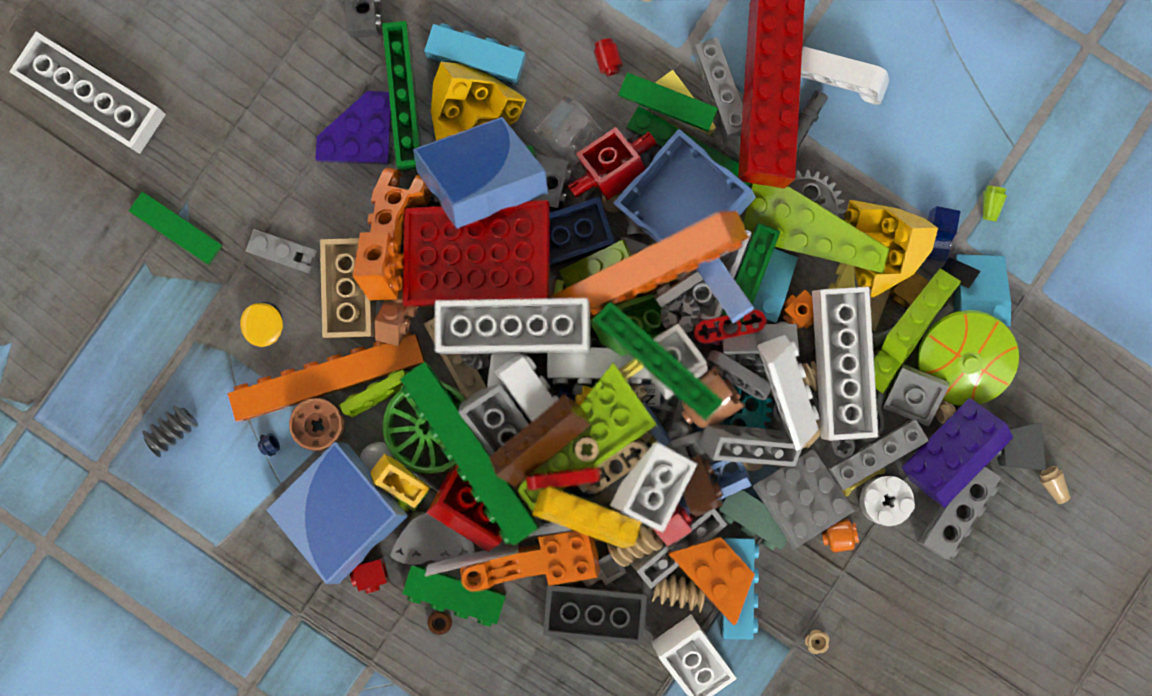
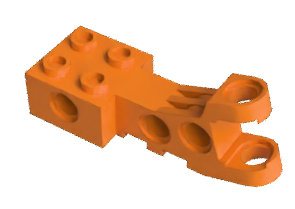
(378, 252)
(560, 556)

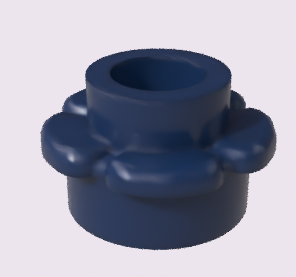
(268, 444)

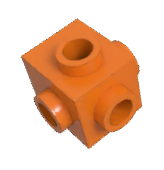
(803, 302)

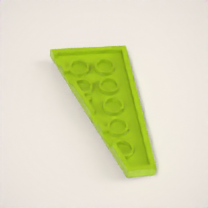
(813, 229)
(615, 421)

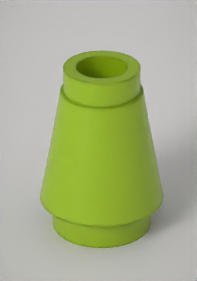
(993, 202)

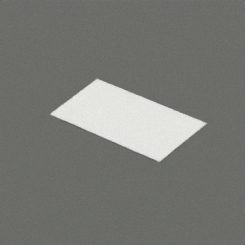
(470, 559)

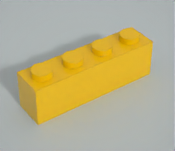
(586, 518)

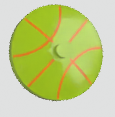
(971, 354)

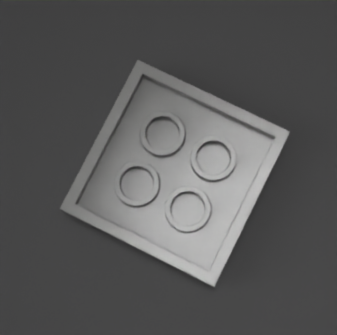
(803, 499)

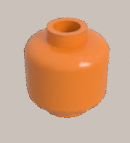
(841, 536)

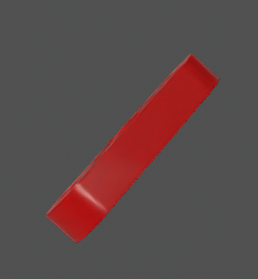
(712, 336)
(563, 478)

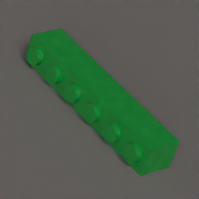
(402, 93)

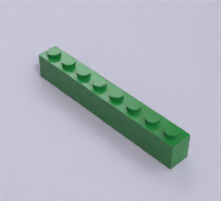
(470, 455)

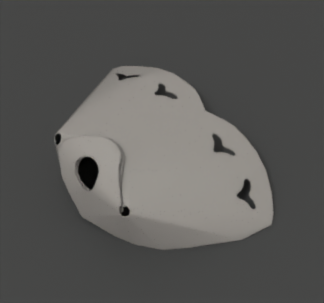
(429, 539)

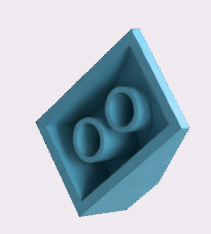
(774, 286)
(989, 290)

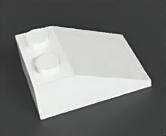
(654, 486)
(693, 659)

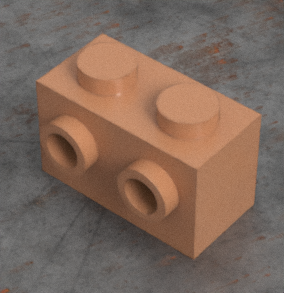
(393, 320)

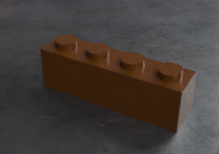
(539, 441)

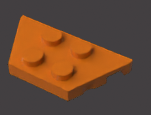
(717, 574)

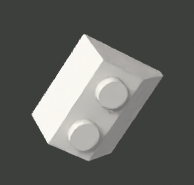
(683, 350)

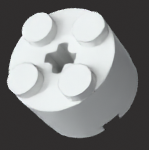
(900, 503)

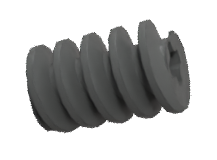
(169, 430)

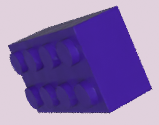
(957, 452)

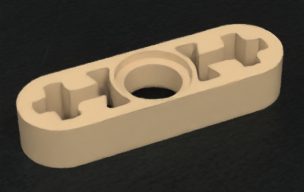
(605, 482)

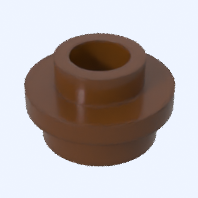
(437, 629)

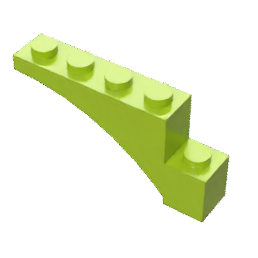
(912, 327)

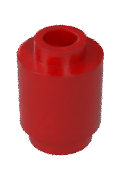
(608, 57)

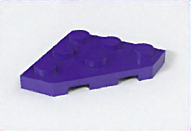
(359, 132)

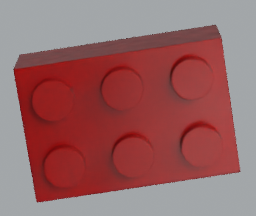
(461, 512)

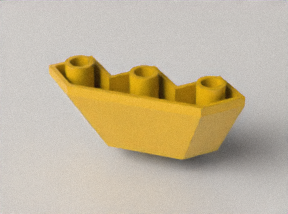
(470, 98)
(905, 234)

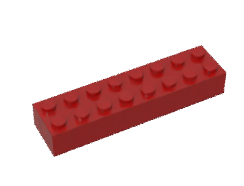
(771, 92)

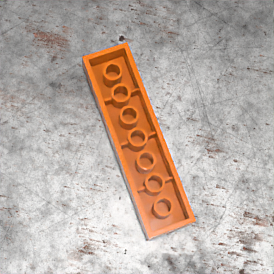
(660, 262)

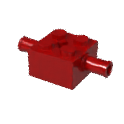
(611, 163)

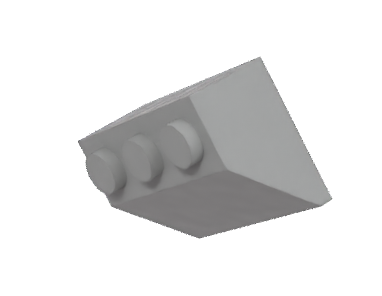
(744, 348)
(492, 417)

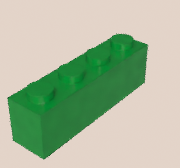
(448, 592)

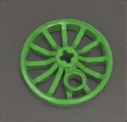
(421, 432)

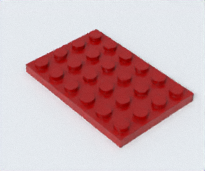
(483, 260)

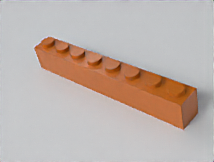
(324, 378)

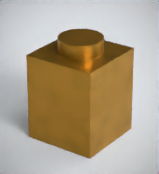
(908, 290)

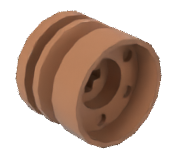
(302, 423)

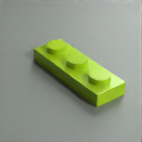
(595, 263)
(373, 395)

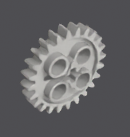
(824, 190)

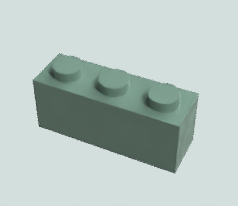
(753, 518)

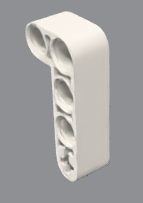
(845, 73)

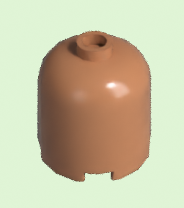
(725, 391)

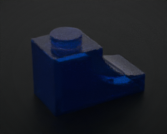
(947, 223)

